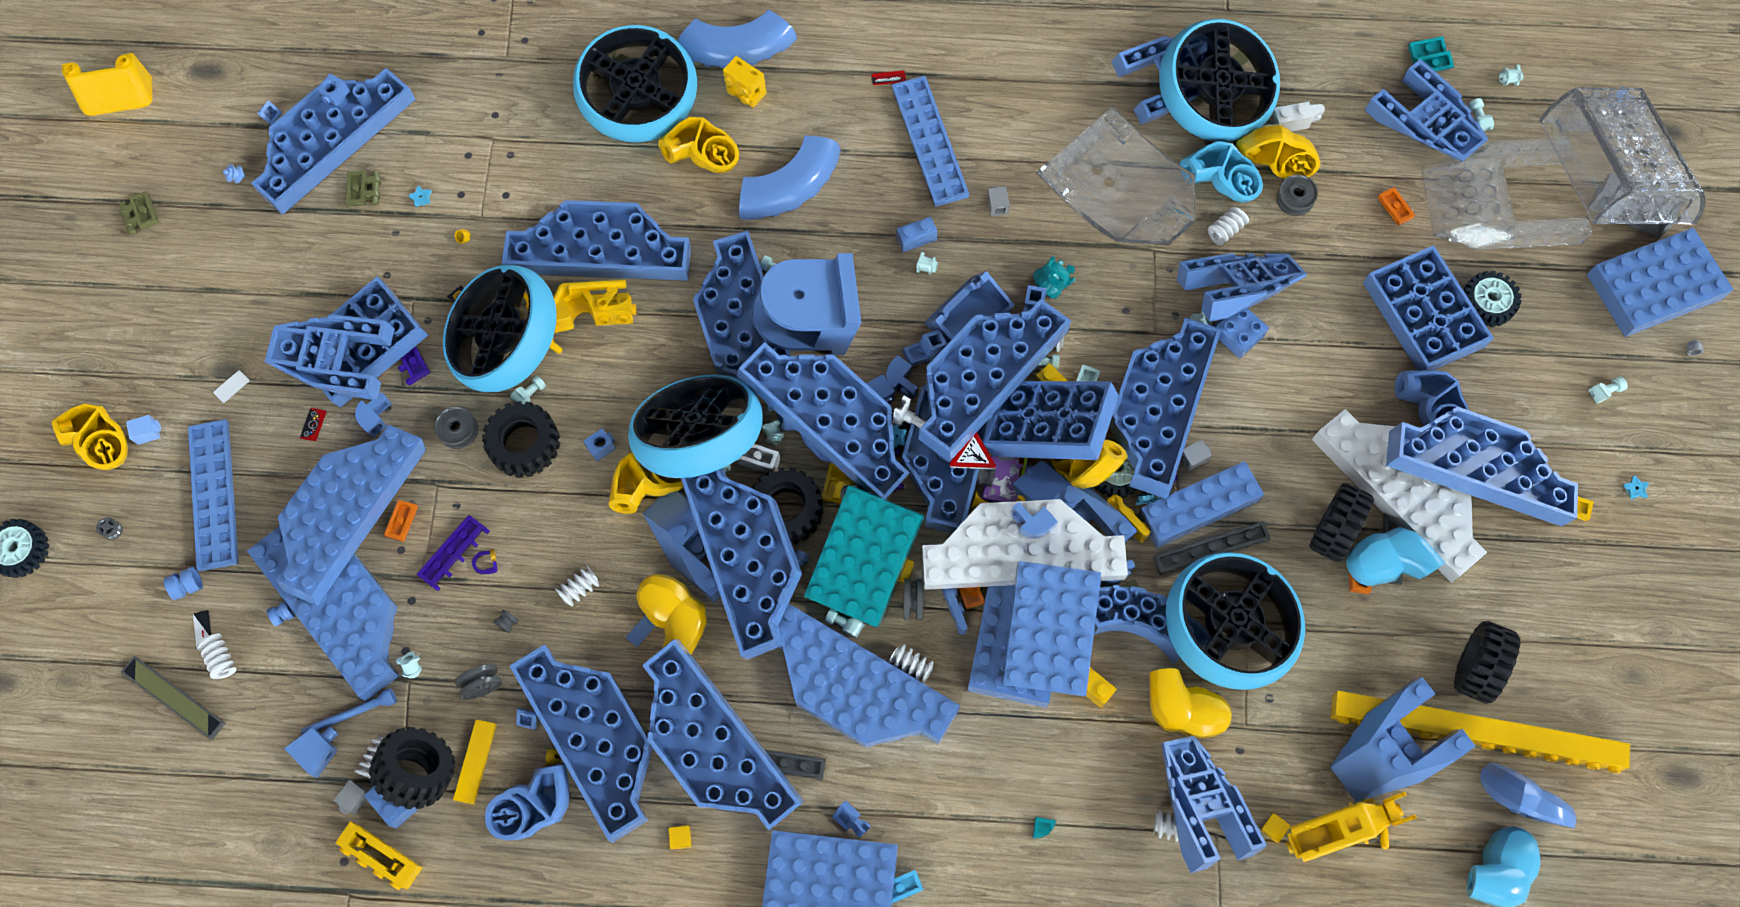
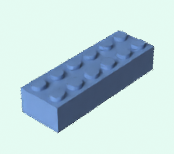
(1201, 504)

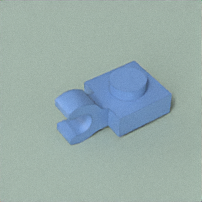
(848, 818)

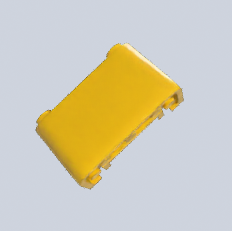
(110, 89)

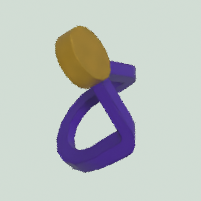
(492, 553)

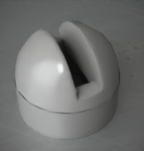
(1694, 348)

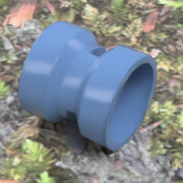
(280, 613)

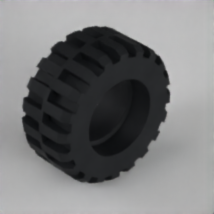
(507, 421)
(801, 485)
(1341, 522)
(1487, 662)
(405, 788)

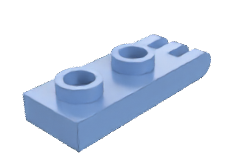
(956, 609)

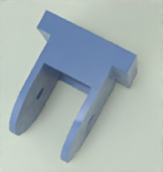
(809, 305)

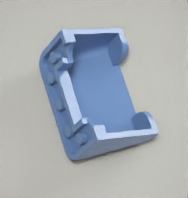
(975, 297)

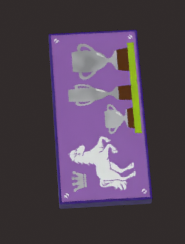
(1007, 472)

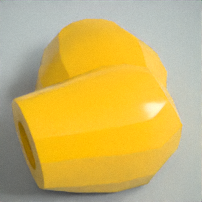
(702, 143)
(1280, 150)
(93, 436)
(1091, 473)
(633, 481)
(672, 608)
(1186, 709)

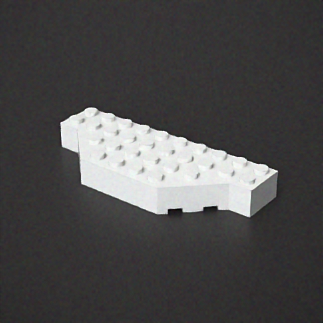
(1411, 502)
(989, 545)

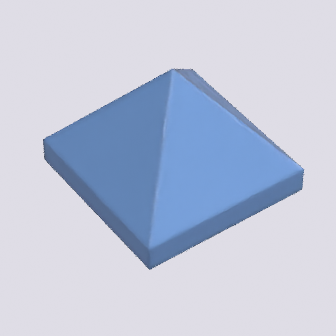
(269, 112)
(526, 718)

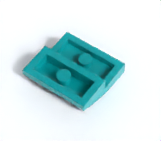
(1432, 52)

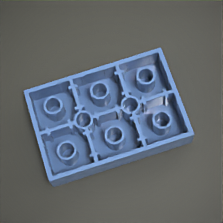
(1659, 282)
(377, 303)
(1427, 310)
(1053, 420)
(1051, 628)
(991, 649)
(828, 872)

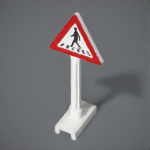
(972, 455)

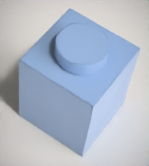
(143, 429)

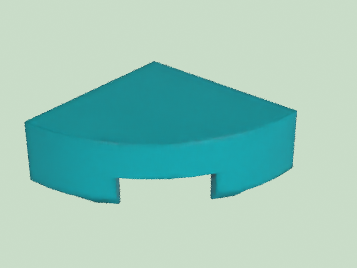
(1042, 827)

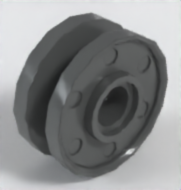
(1298, 185)
(463, 435)
(913, 598)
(478, 682)

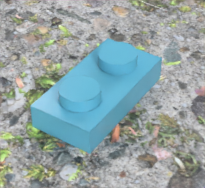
(906, 886)

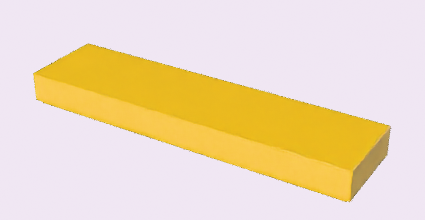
(475, 762)

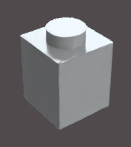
(998, 201)
(1196, 455)
(351, 798)

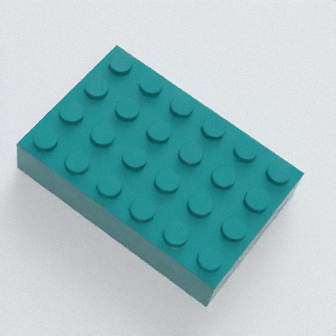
(864, 556)

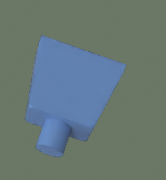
(313, 750)

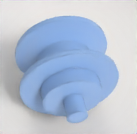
(233, 173)

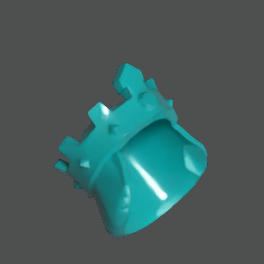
(1054, 277)

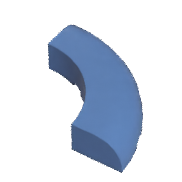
(749, 41)
(792, 183)
(1142, 614)

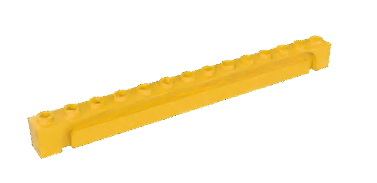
(1495, 733)

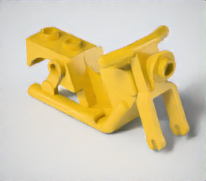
(576, 298)
(1346, 828)

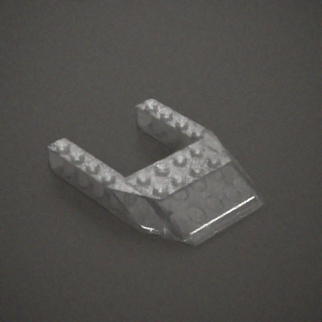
(1473, 202)

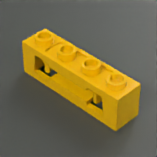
(351, 837)

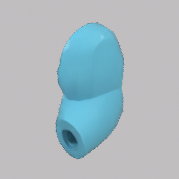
(1226, 169)
(1389, 555)
(1508, 869)

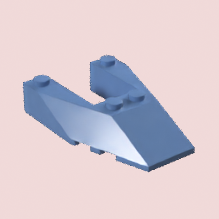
(1150, 54)
(1438, 121)
(1252, 280)
(316, 351)
(1051, 485)
(680, 540)
(1383, 753)
(1202, 793)

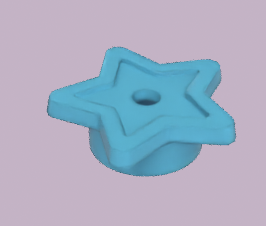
(423, 200)
(902, 436)
(1635, 482)
(1146, 498)

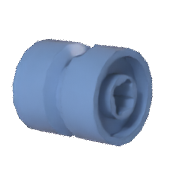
(179, 585)

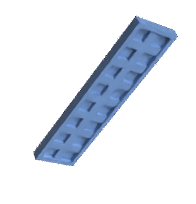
(930, 141)
(213, 495)

